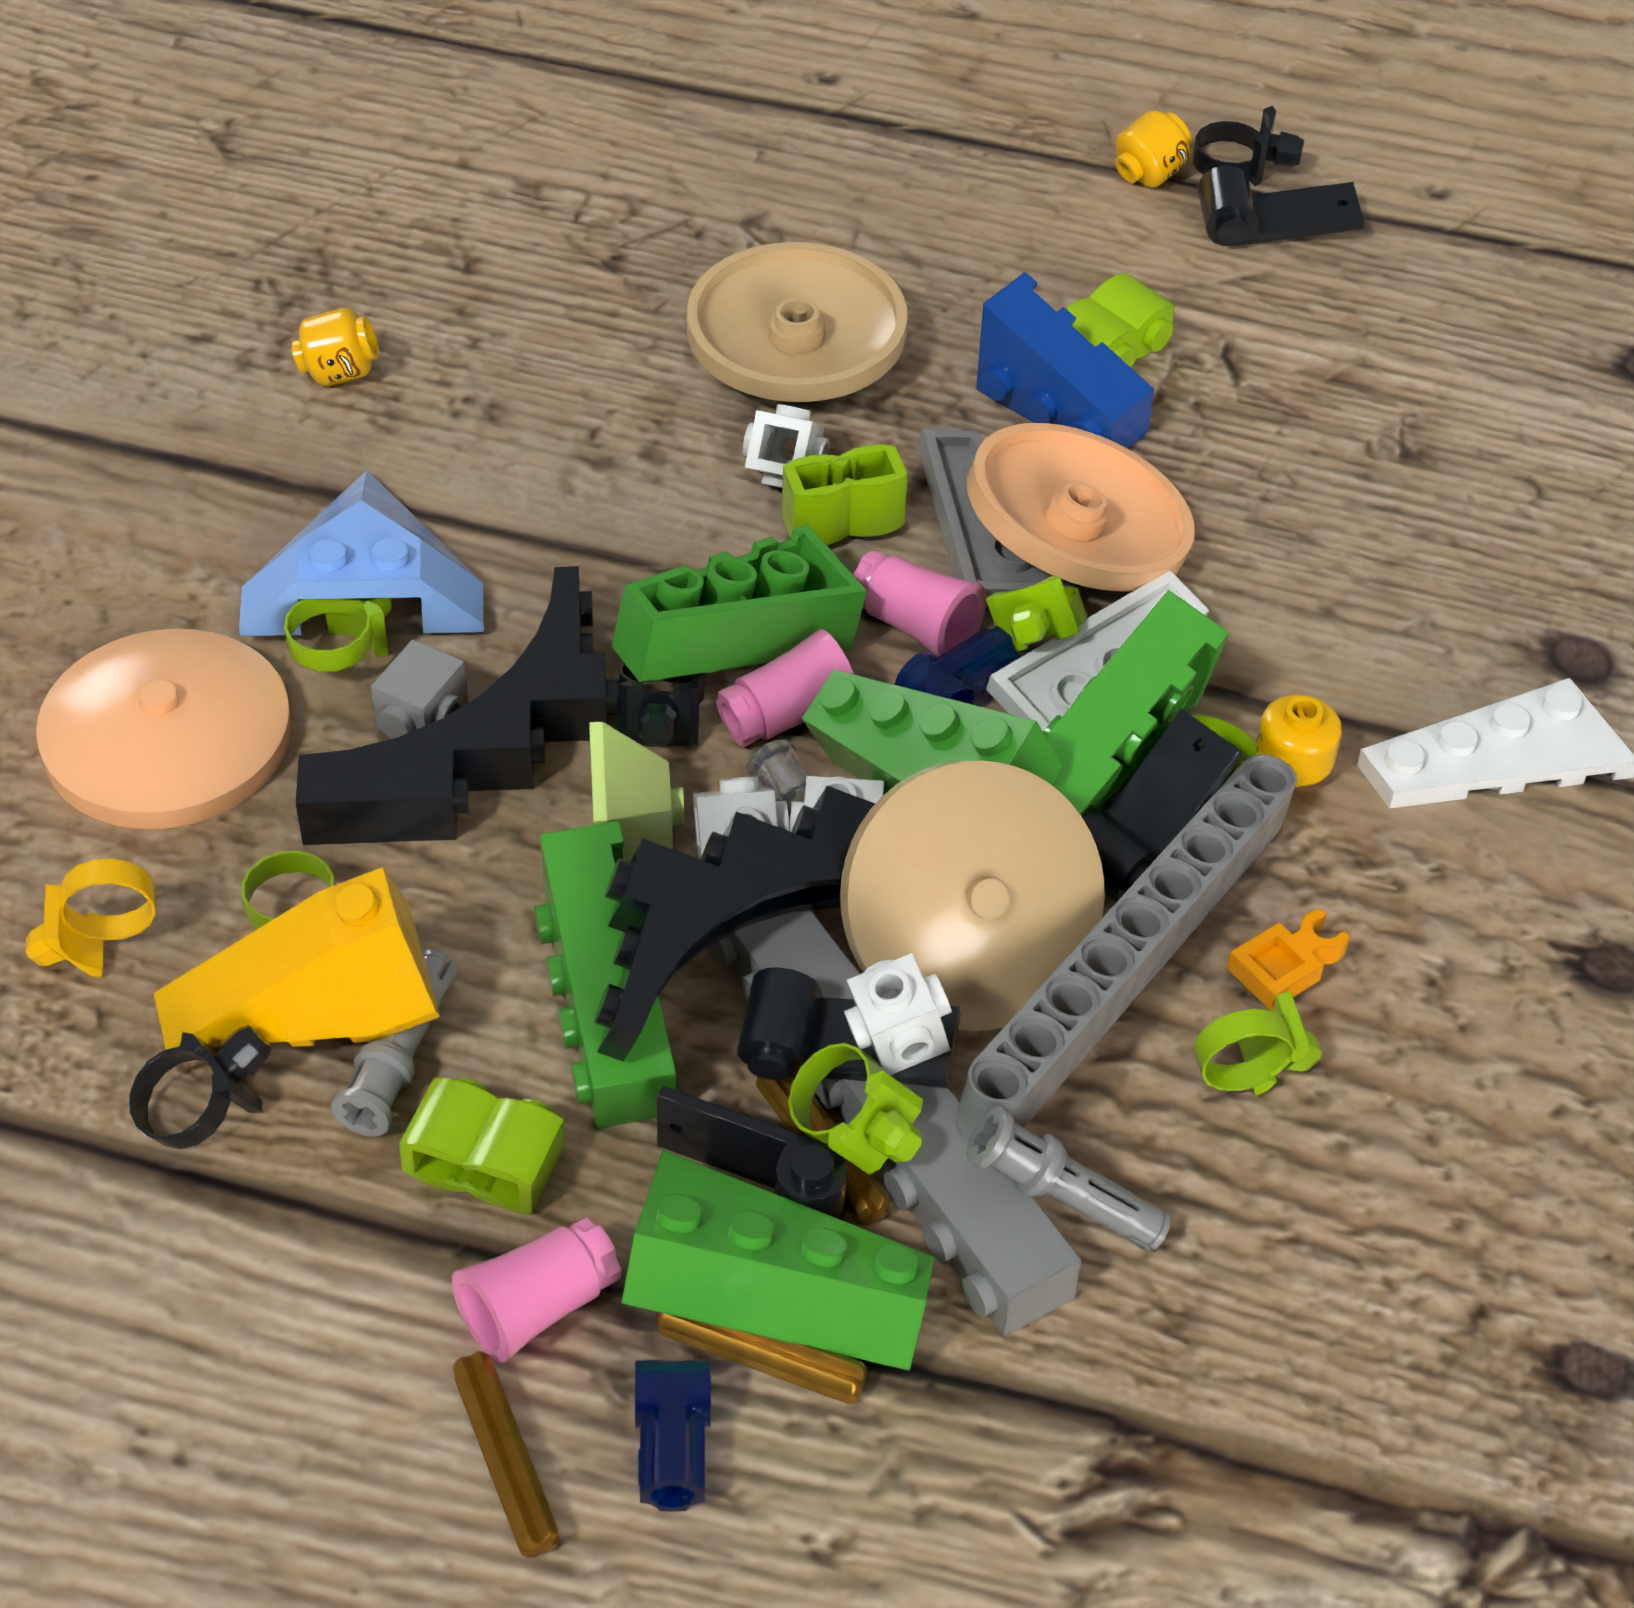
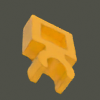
(1286, 961)

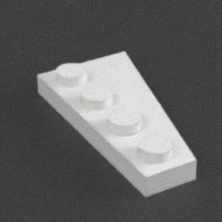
(1054, 674)
(1500, 748)

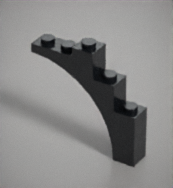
(423, 779)
(682, 904)

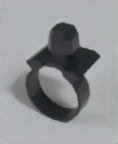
(1282, 149)
(660, 716)
(241, 1054)

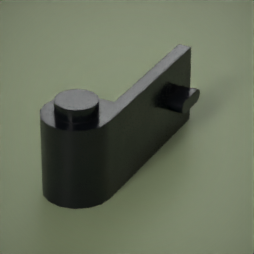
(1240, 218)
(1159, 800)
(793, 1020)
(753, 1149)

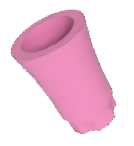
(920, 601)
(781, 690)
(534, 1286)

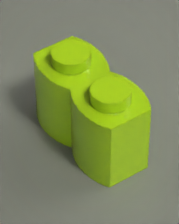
(1125, 318)
(846, 494)
(482, 1144)

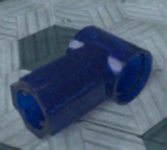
(963, 670)
(672, 1420)

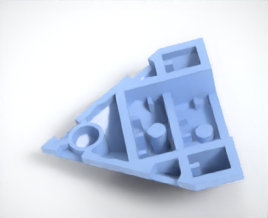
(364, 549)

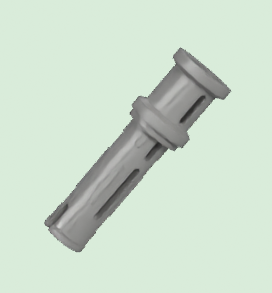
(387, 1065)
(1043, 1168)

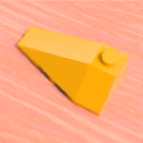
(316, 972)

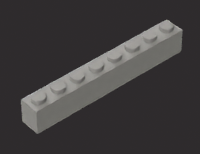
(973, 1218)

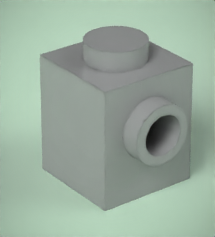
(418, 689)

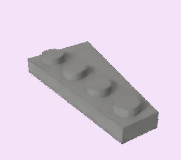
(970, 547)

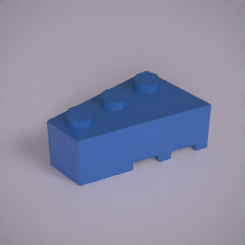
(1052, 373)

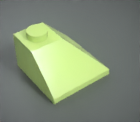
(633, 789)

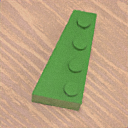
(737, 609)
(1133, 700)
(898, 731)
(576, 922)
(773, 1267)

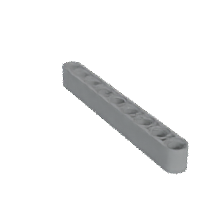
(1128, 946)

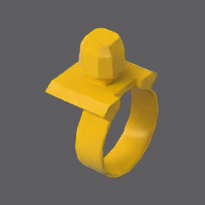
(80, 936)

